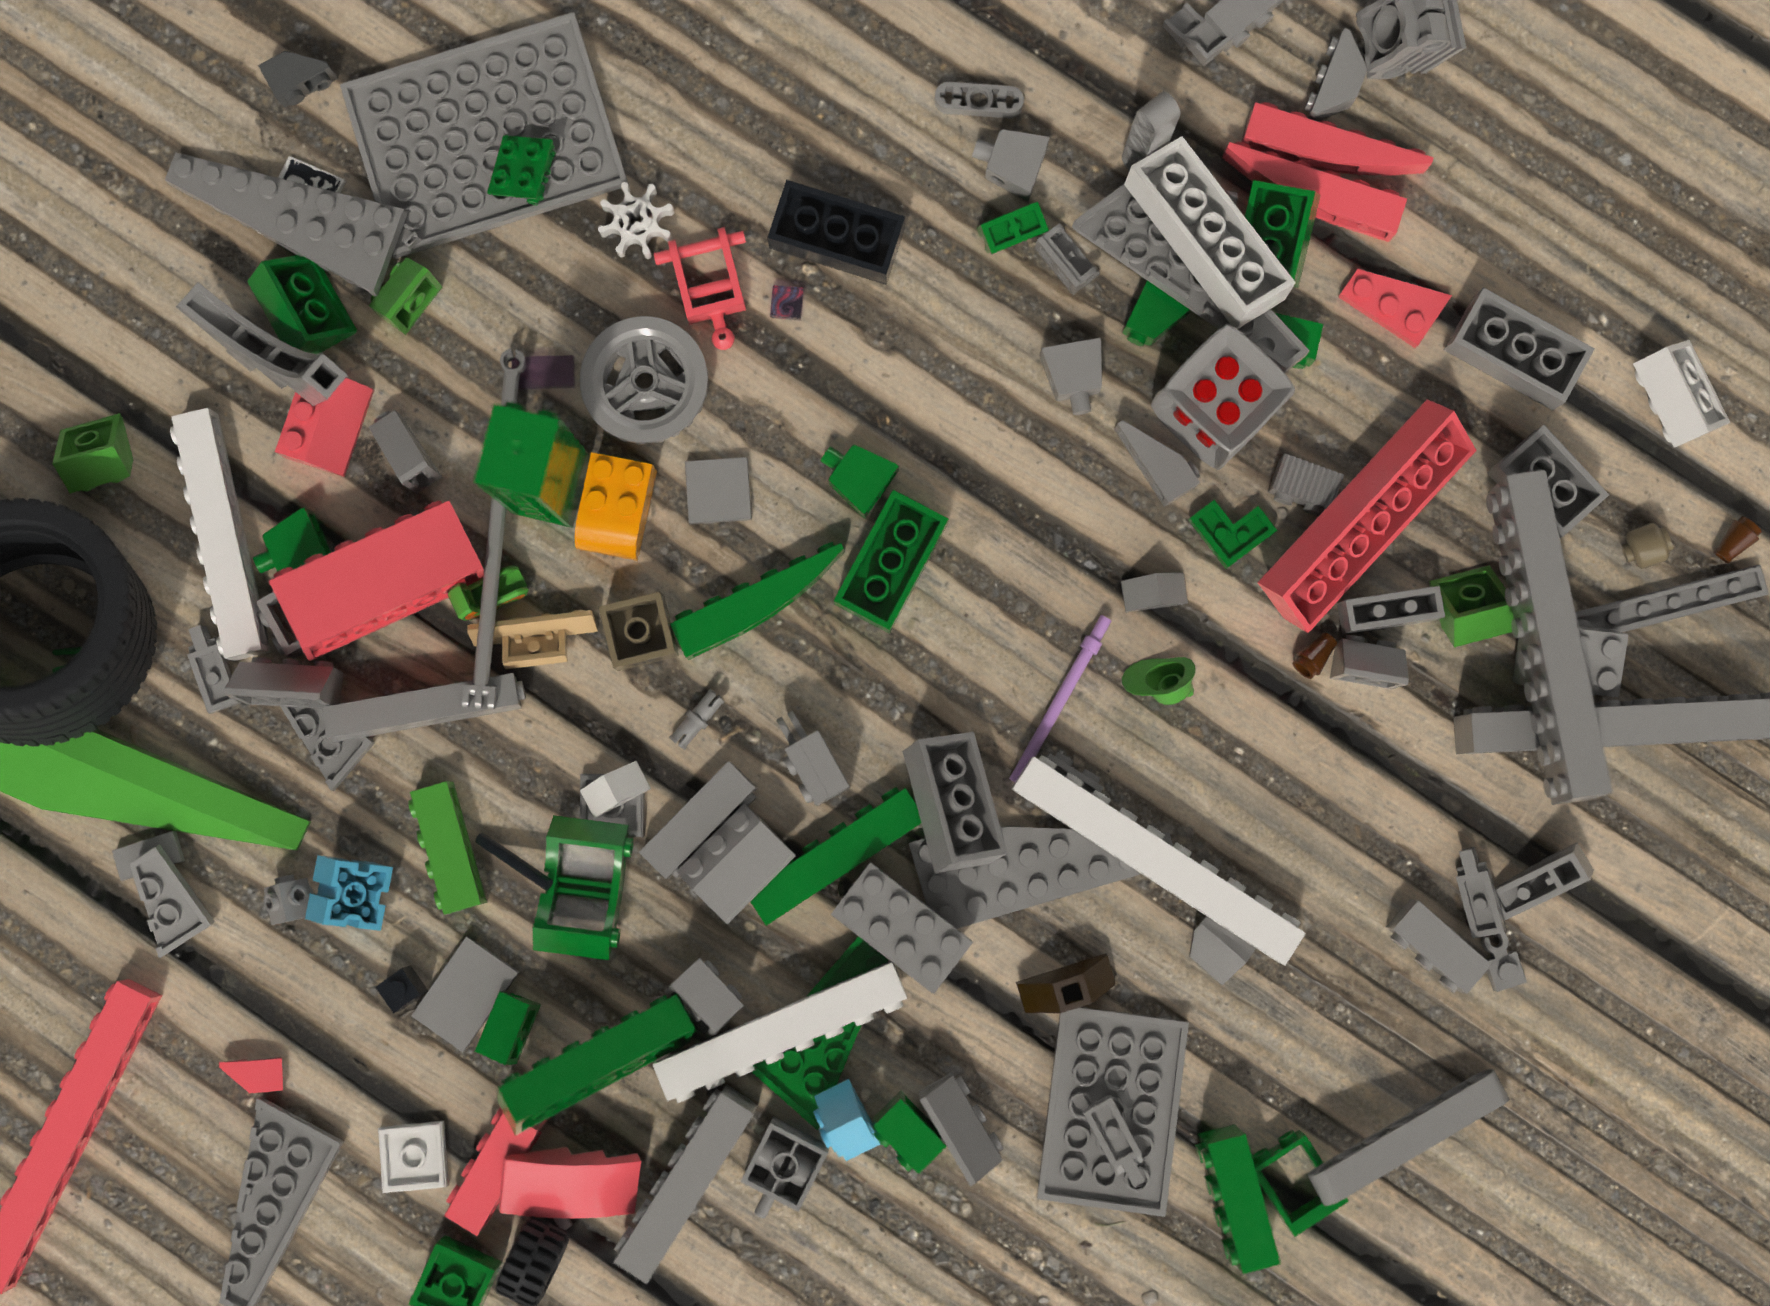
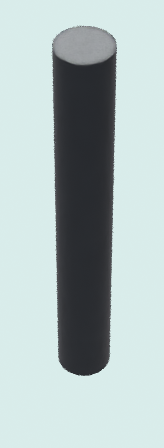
(514, 861)

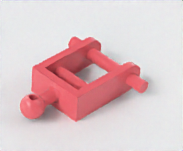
(717, 310)

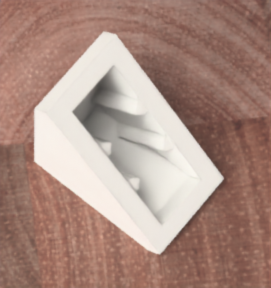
(615, 789)

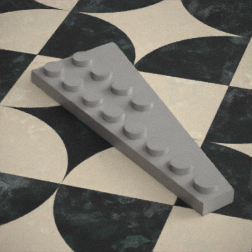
(322, 225)
(1131, 237)

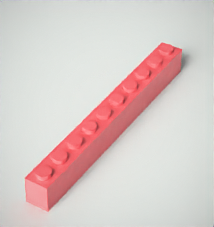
(71, 1123)

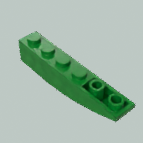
(750, 605)

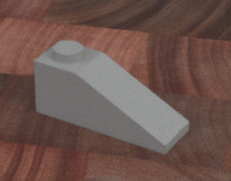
(1161, 466)
(1544, 881)

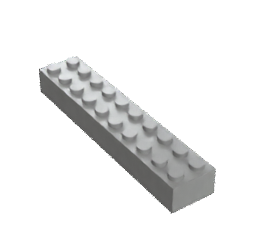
(1548, 639)
(1625, 723)

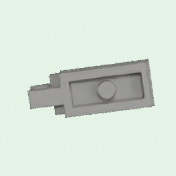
(209, 670)
(1479, 896)
(1115, 1138)

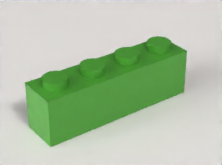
(447, 847)

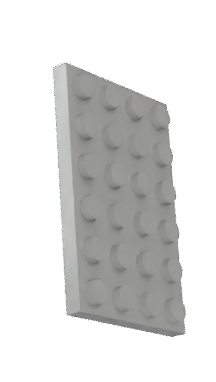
(1142, 1070)

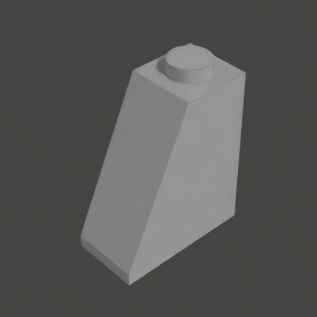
(404, 451)

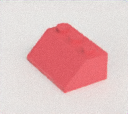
(326, 432)

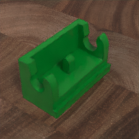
(1013, 228)
(507, 1028)

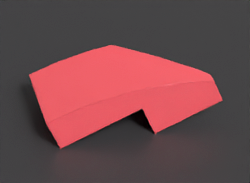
(256, 1075)

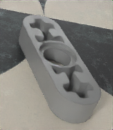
(969, 109)

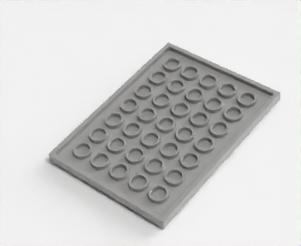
(439, 122)

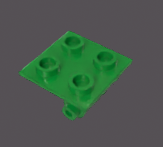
(522, 168)

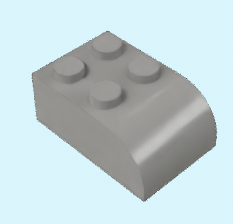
(1604, 660)

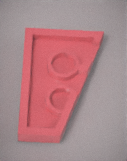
(1395, 304)

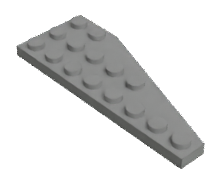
(1036, 870)

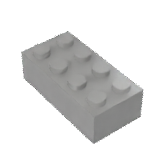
(1519, 349)
(954, 802)
(902, 928)

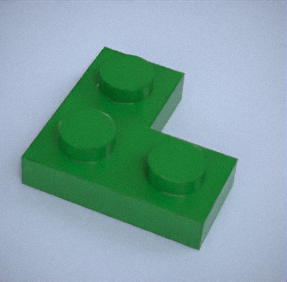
(1230, 540)

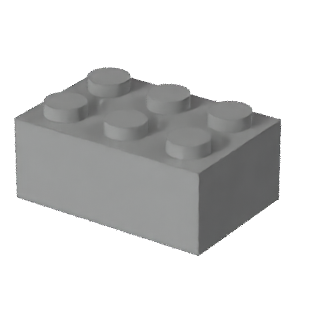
(1570, 484)

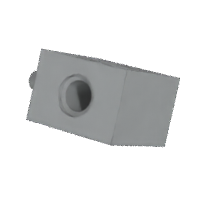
(784, 1166)

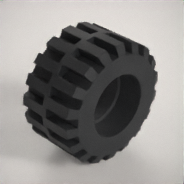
(532, 1262)

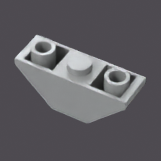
(1338, 80)

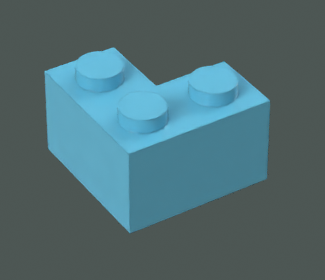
(844, 1121)

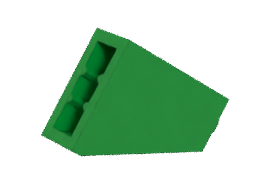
(1153, 316)

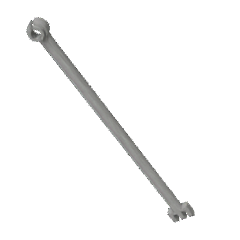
(492, 565)

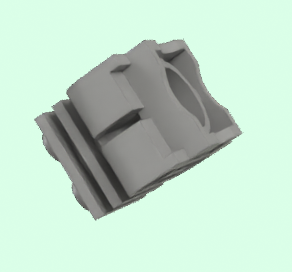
(1409, 35)

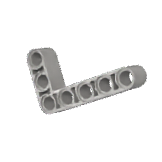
(1151, 128)

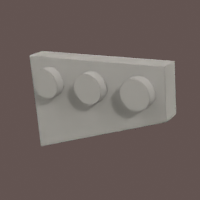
(333, 759)
(170, 902)

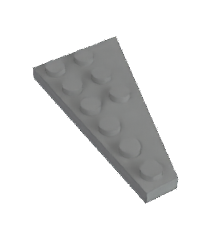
(276, 1189)

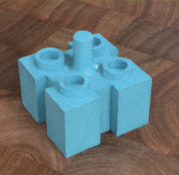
(348, 893)

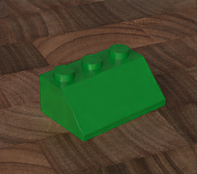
(301, 303)

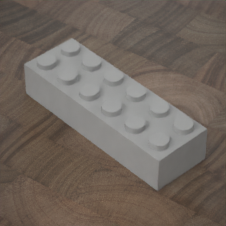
(681, 1190)

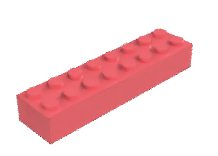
(1368, 515)

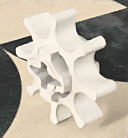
(639, 232)

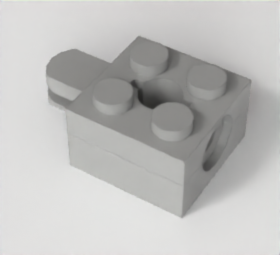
(813, 764)

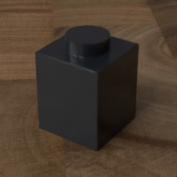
(401, 989)

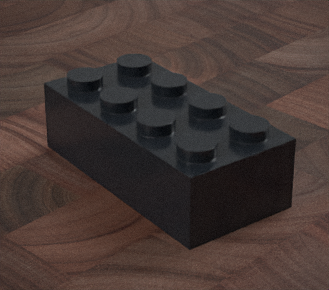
(836, 232)

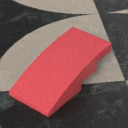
(569, 1185)

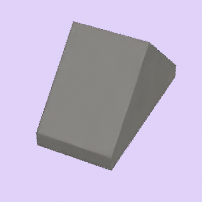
(1154, 591)

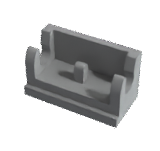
(1066, 259)

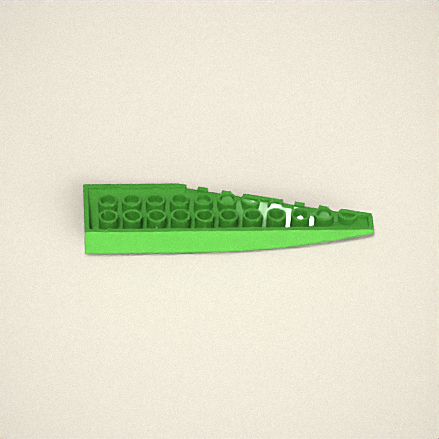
(130, 785)

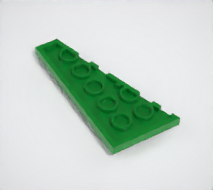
(819, 1067)

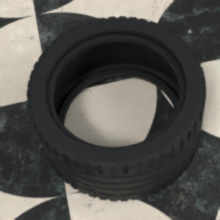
(118, 648)

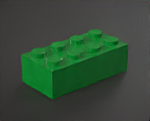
(891, 561)
(1238, 1199)

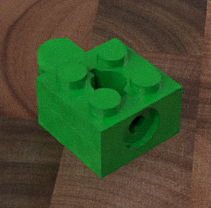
(455, 1276)

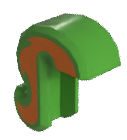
(467, 599)

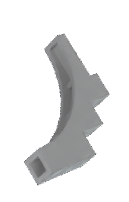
(306, 373)

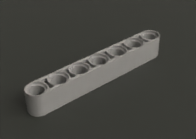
(1408, 1137)

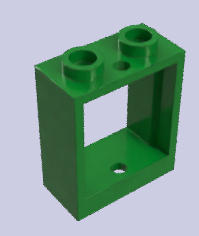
(1311, 1211)

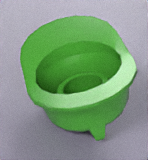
(1163, 679)

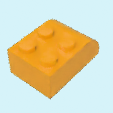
(614, 506)

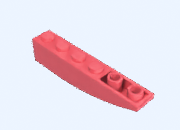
(1327, 146)
(1341, 201)

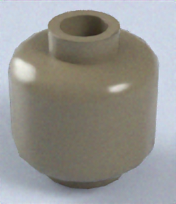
(1647, 545)

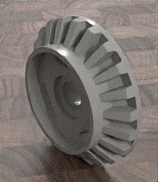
(640, 343)

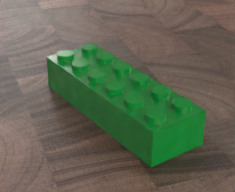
(594, 1064)

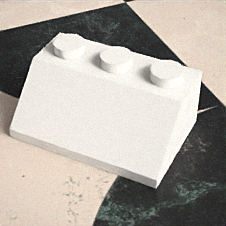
(1680, 393)

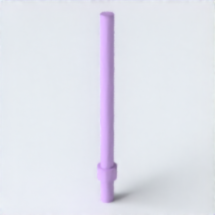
(1090, 646)

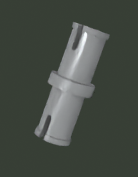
(697, 719)

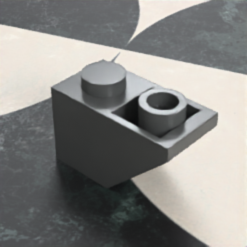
(296, 76)

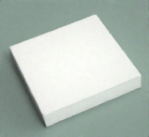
(413, 1156)

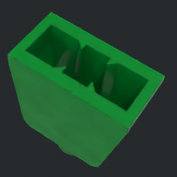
(859, 476)
(292, 542)

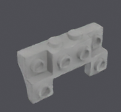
(1221, 28)

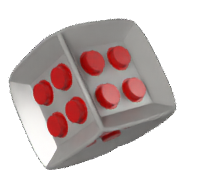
(1222, 396)

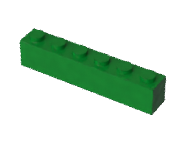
(838, 854)

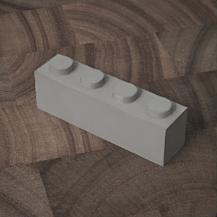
(698, 820)

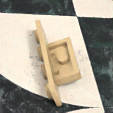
(538, 638)

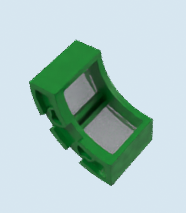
(588, 880)

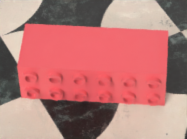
(376, 579)

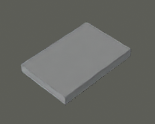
(464, 993)

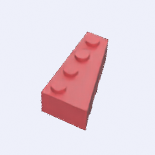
(480, 1193)

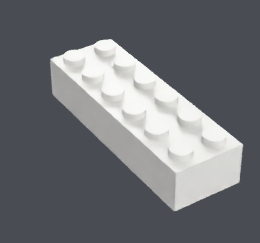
(1209, 233)

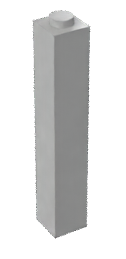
(416, 709)

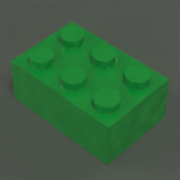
(1284, 222)

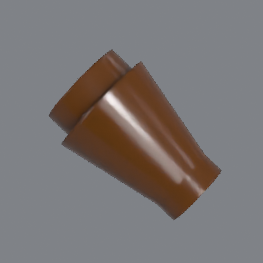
(1737, 539)
(1314, 656)

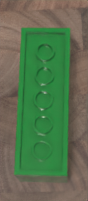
(532, 464)

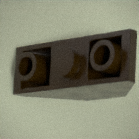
(1067, 986)

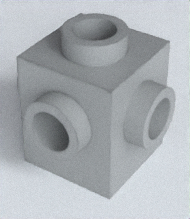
(287, 899)

